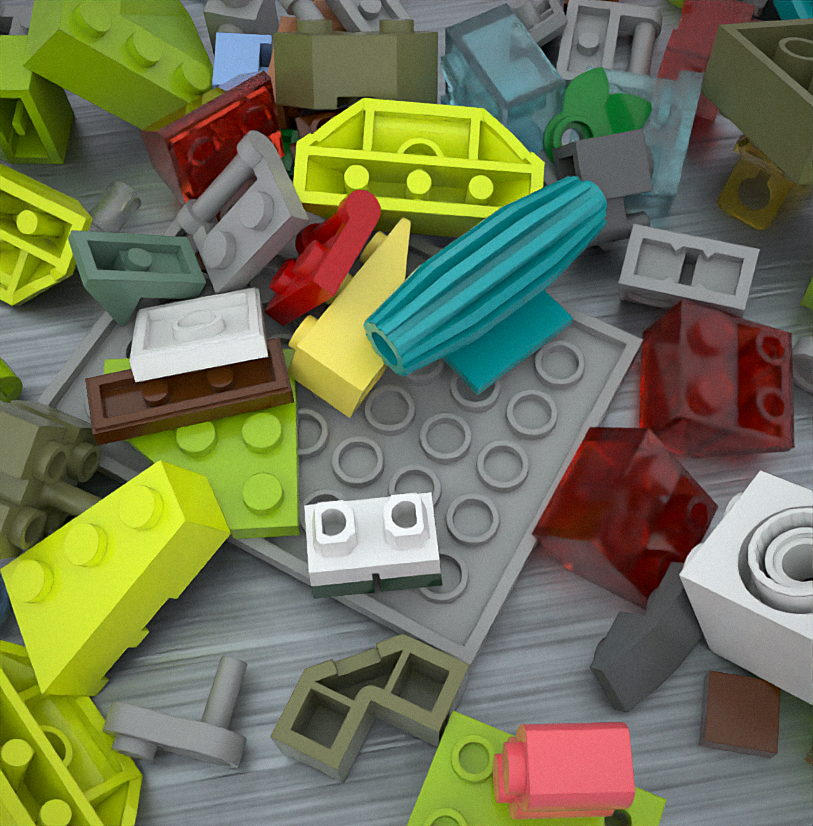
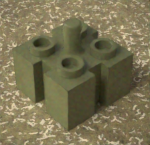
(39, 472)

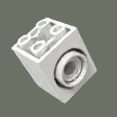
(757, 584)

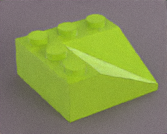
(120, 54)

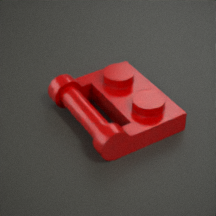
(324, 258)

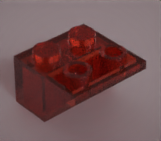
(202, 136)
(716, 384)
(624, 512)

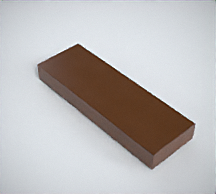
(133, 409)

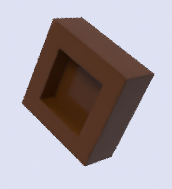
(740, 714)

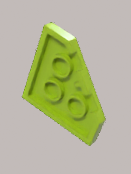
(245, 458)

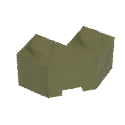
(340, 68)
(339, 700)

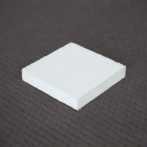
(198, 334)

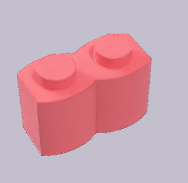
(565, 770)

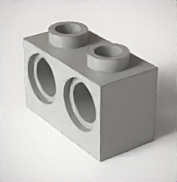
(677, 266)

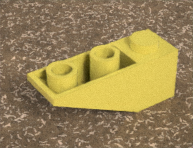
(333, 351)

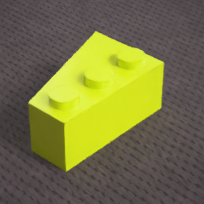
(109, 572)

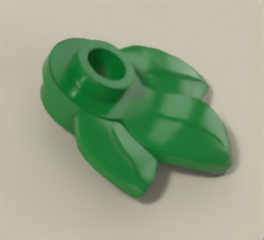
(594, 111)

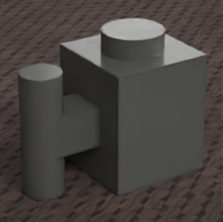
(620, 167)

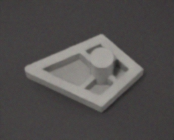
(542, 20)

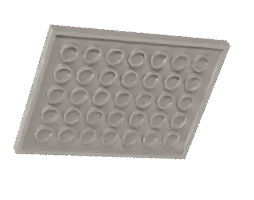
(480, 456)

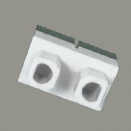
(368, 537)

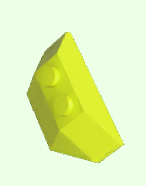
(421, 162)
(35, 236)
(57, 757)

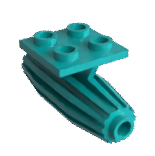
(485, 294)

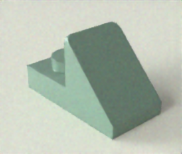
(135, 266)

